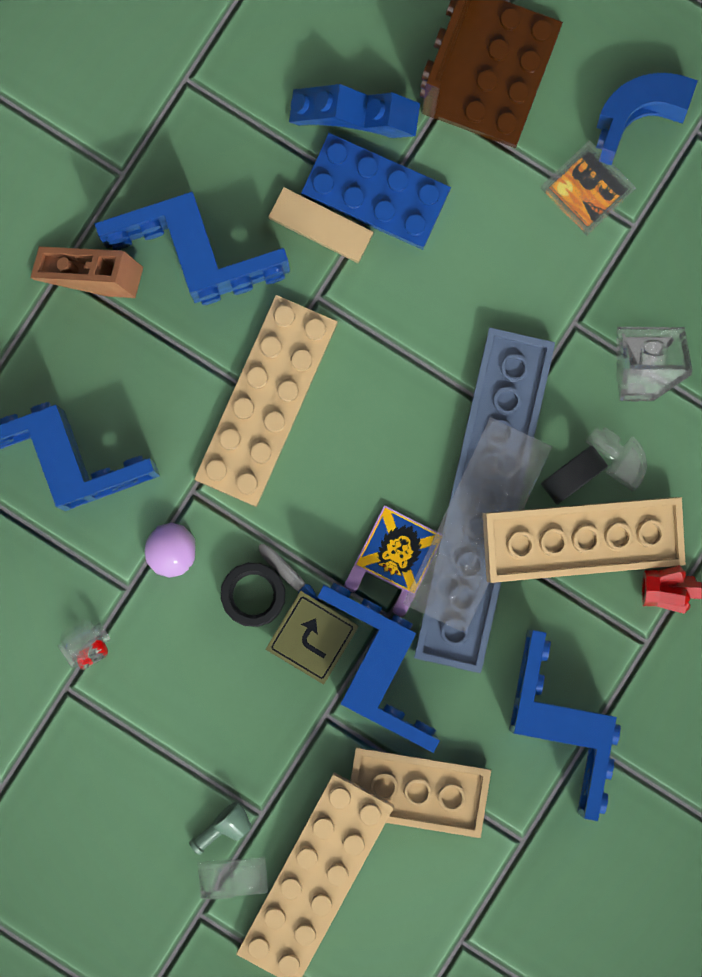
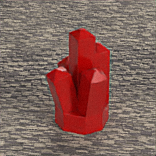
(670, 589)

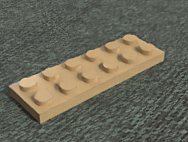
(266, 401)
(583, 539)
(315, 878)

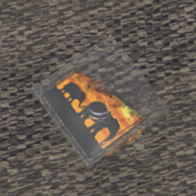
(587, 188)

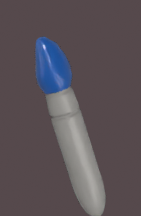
(286, 571)

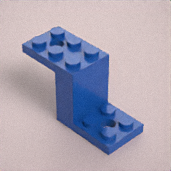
(193, 248)
(62, 459)
(379, 667)
(565, 725)

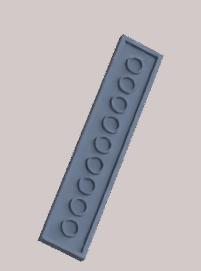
(511, 392)

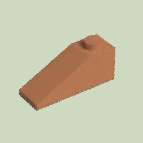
(89, 270)

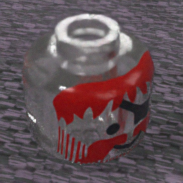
(84, 644)

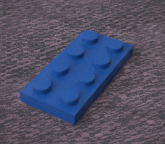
(375, 191)

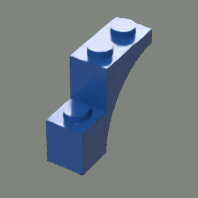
(348, 108)

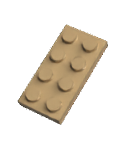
(425, 791)

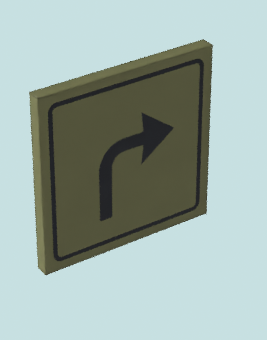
(312, 637)

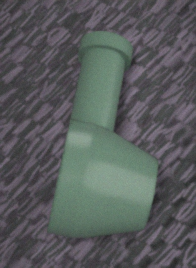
(230, 822)

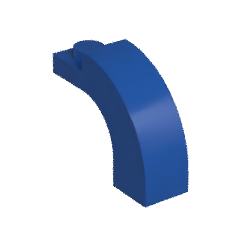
(647, 95)

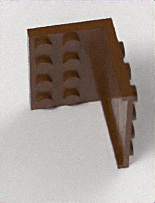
(488, 67)

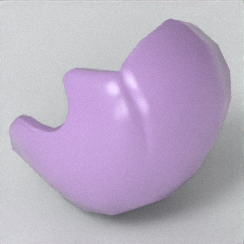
(170, 550)

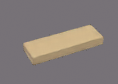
(321, 225)

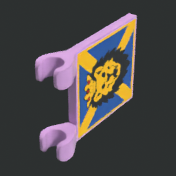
(392, 554)

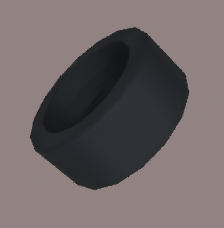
(574, 474)
(252, 569)

